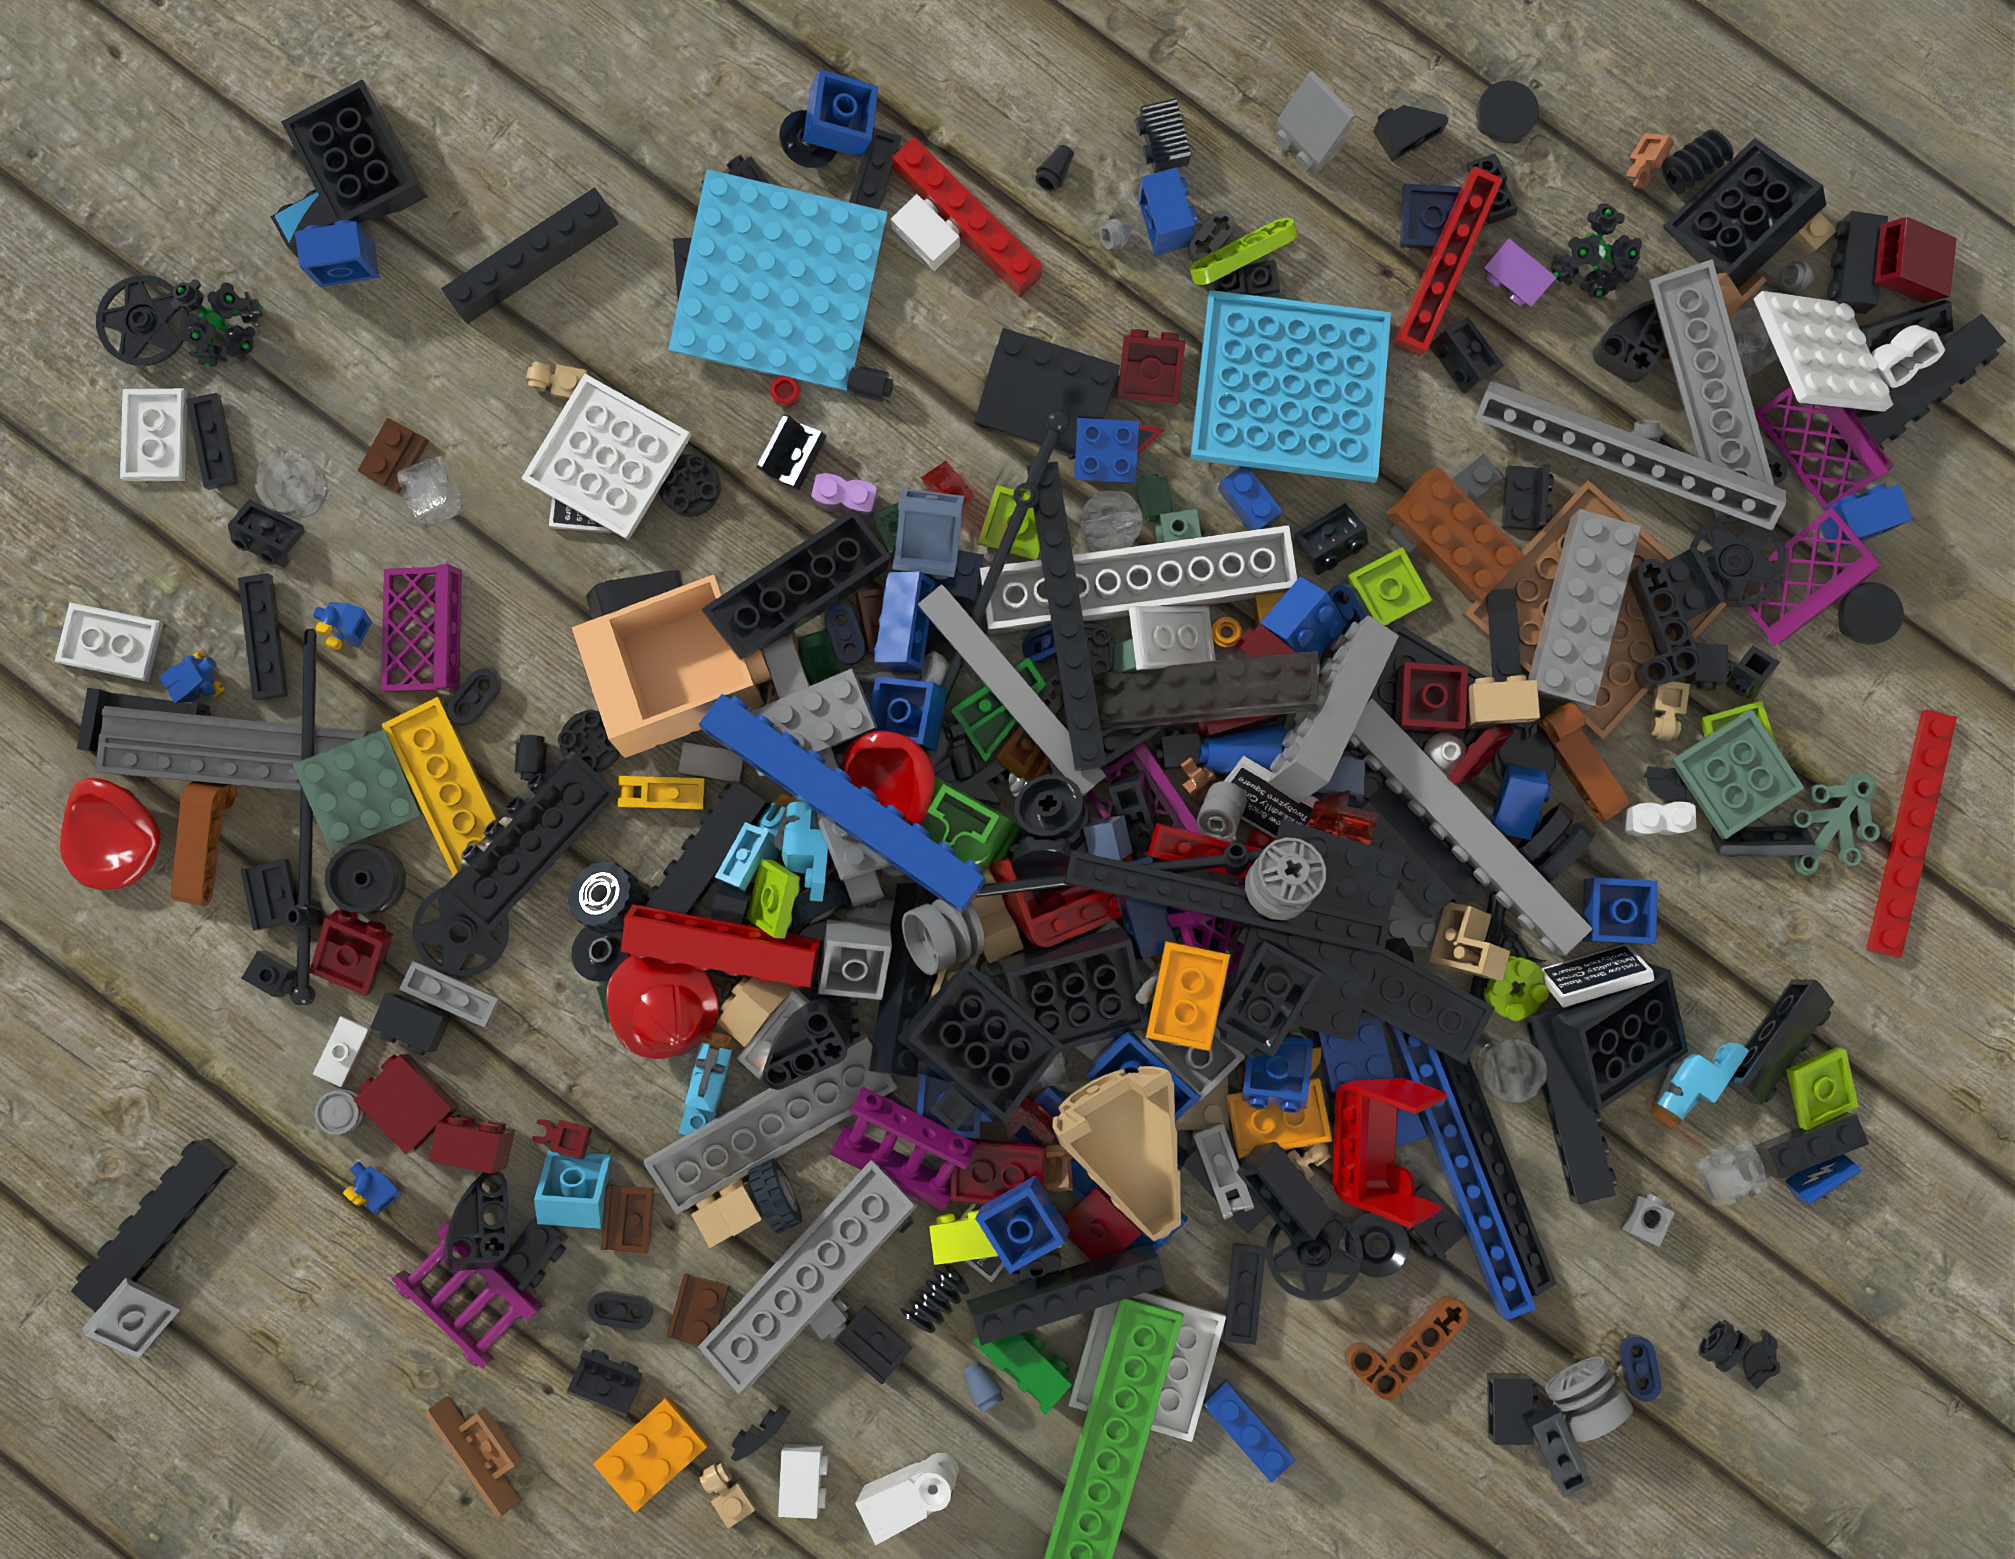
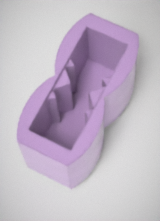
(837, 495)

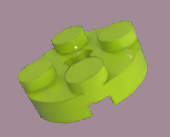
(1531, 992)

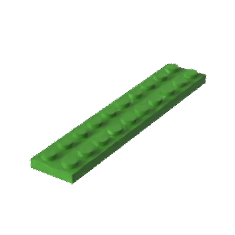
(1114, 1431)

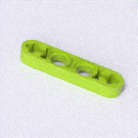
(1243, 251)

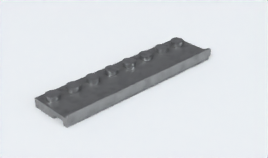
(207, 747)

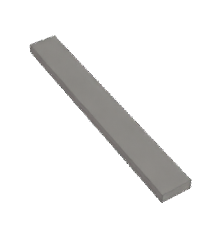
(1006, 685)

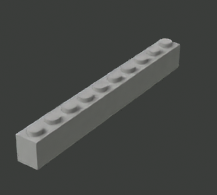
(1632, 455)
(1468, 831)

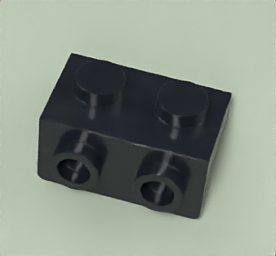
(791, 452)
(605, 1382)

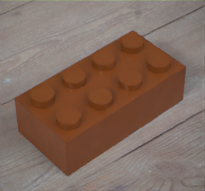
(1454, 534)

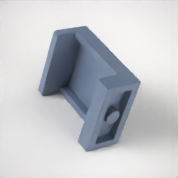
(928, 533)

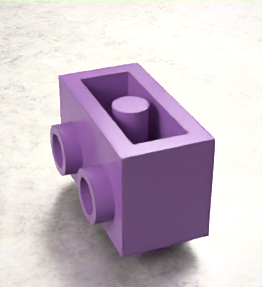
(1518, 273)

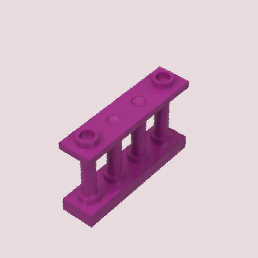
(907, 1172)
(498, 1283)

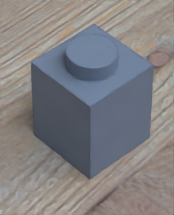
(1108, 838)

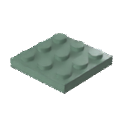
(1736, 774)
(356, 790)

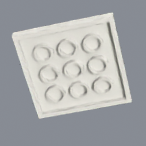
(1823, 352)
(606, 456)
(1188, 1369)

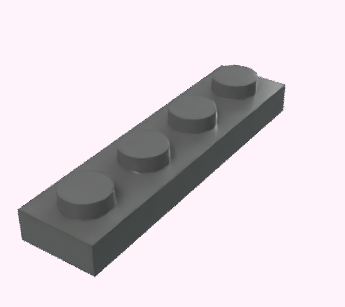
(1473, 481)

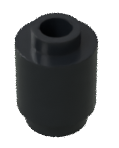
(870, 383)
(530, 756)

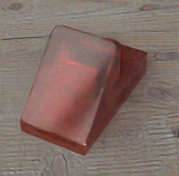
(945, 480)
(1337, 818)
(1034, 1118)

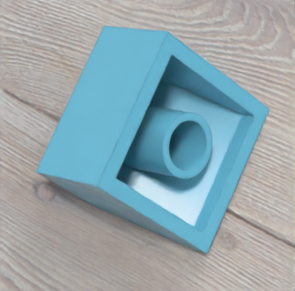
(573, 1190)

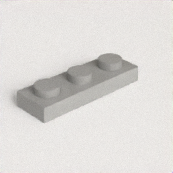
(450, 994)

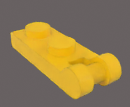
(663, 793)

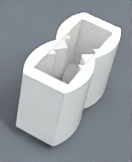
(1907, 352)
(1661, 819)

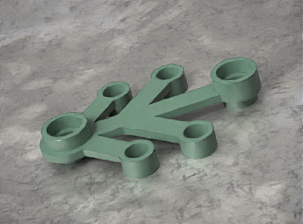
(1837, 820)

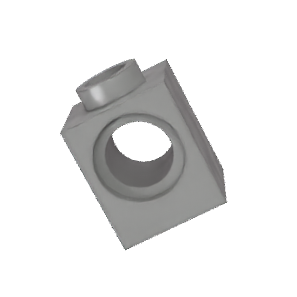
(1635, 1223)

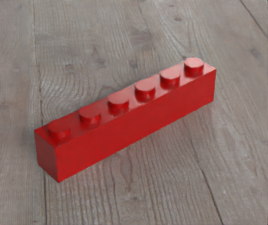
(975, 223)
(1447, 261)
(719, 946)

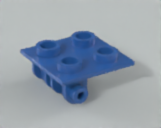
(1106, 450)

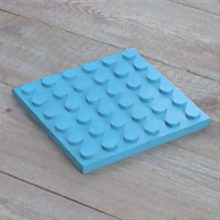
(777, 280)
(1291, 386)

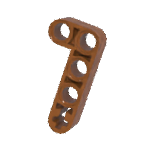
(1582, 762)
(199, 840)
(1409, 1342)

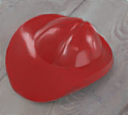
(894, 771)
(107, 835)
(661, 1006)

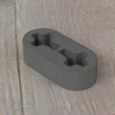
(1206, 233)

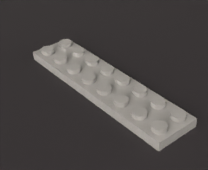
(1709, 371)
(763, 1129)
(807, 1276)

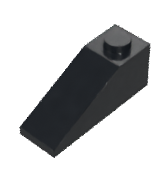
(1135, 802)

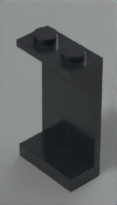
(96, 700)

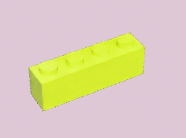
(959, 1239)

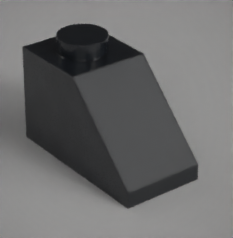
(1407, 129)

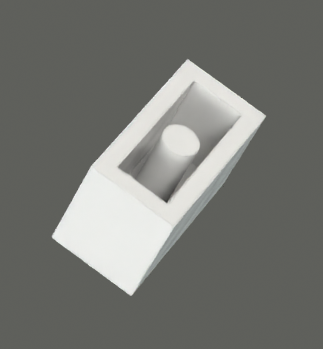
(926, 231)
(801, 1481)

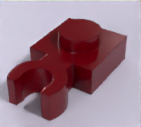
(1053, 897)
(567, 1138)

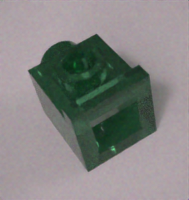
(883, 520)

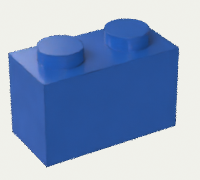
(1249, 499)
(1520, 801)

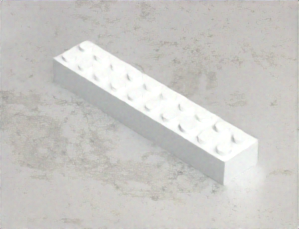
(1150, 575)

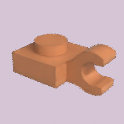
(1648, 153)
(1198, 782)

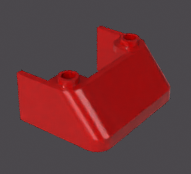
(1064, 921)
(1367, 1145)

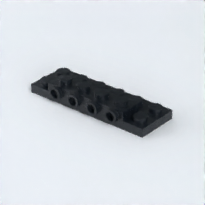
(527, 840)

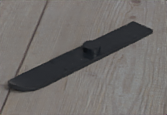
(1506, 661)

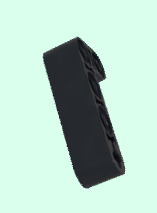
(1658, 621)

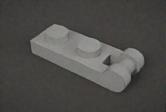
(1221, 1169)

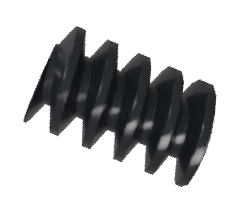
(1696, 160)
(936, 1299)

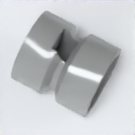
(1222, 810)

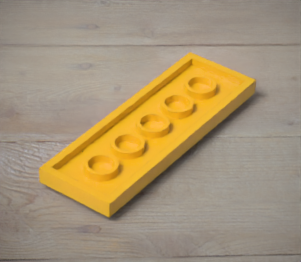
(441, 778)

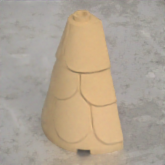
(1128, 1144)

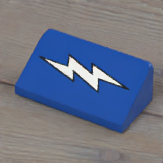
(1821, 1179)

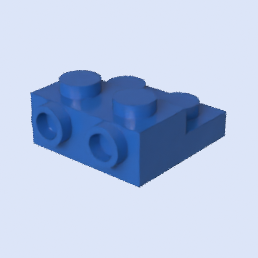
(1280, 1078)

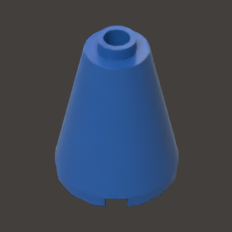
(1258, 744)

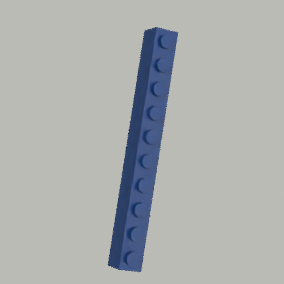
(843, 803)
(1466, 1180)

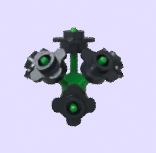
(1593, 248)
(202, 329)

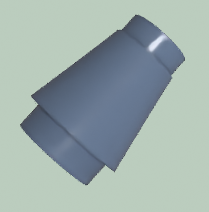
(982, 1387)

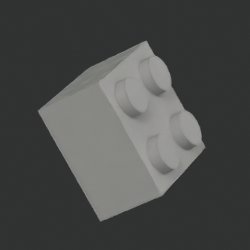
(854, 959)

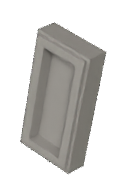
(710, 763)

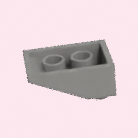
(1314, 124)

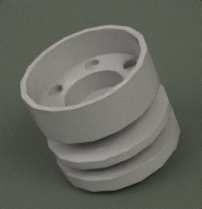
(1282, 895)
(942, 935)
(1589, 1399)

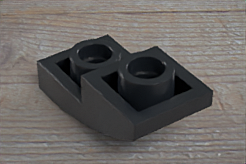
(1503, 203)
(1251, 279)
(754, 1438)

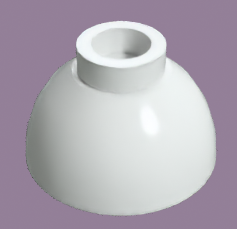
(934, 668)
(1445, 751)

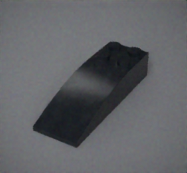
(798, 585)

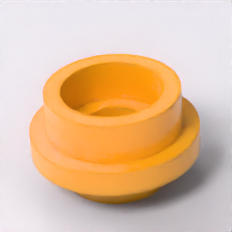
(1233, 625)

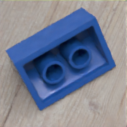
(1129, 1054)

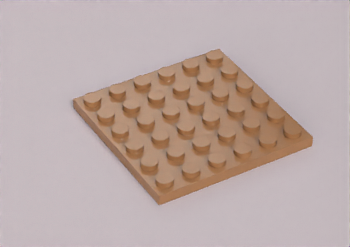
(1631, 638)

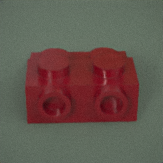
(1151, 367)
(350, 951)

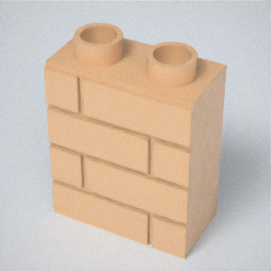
(664, 667)

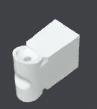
(907, 1495)

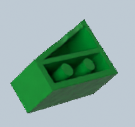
(985, 717)
(1030, 1367)

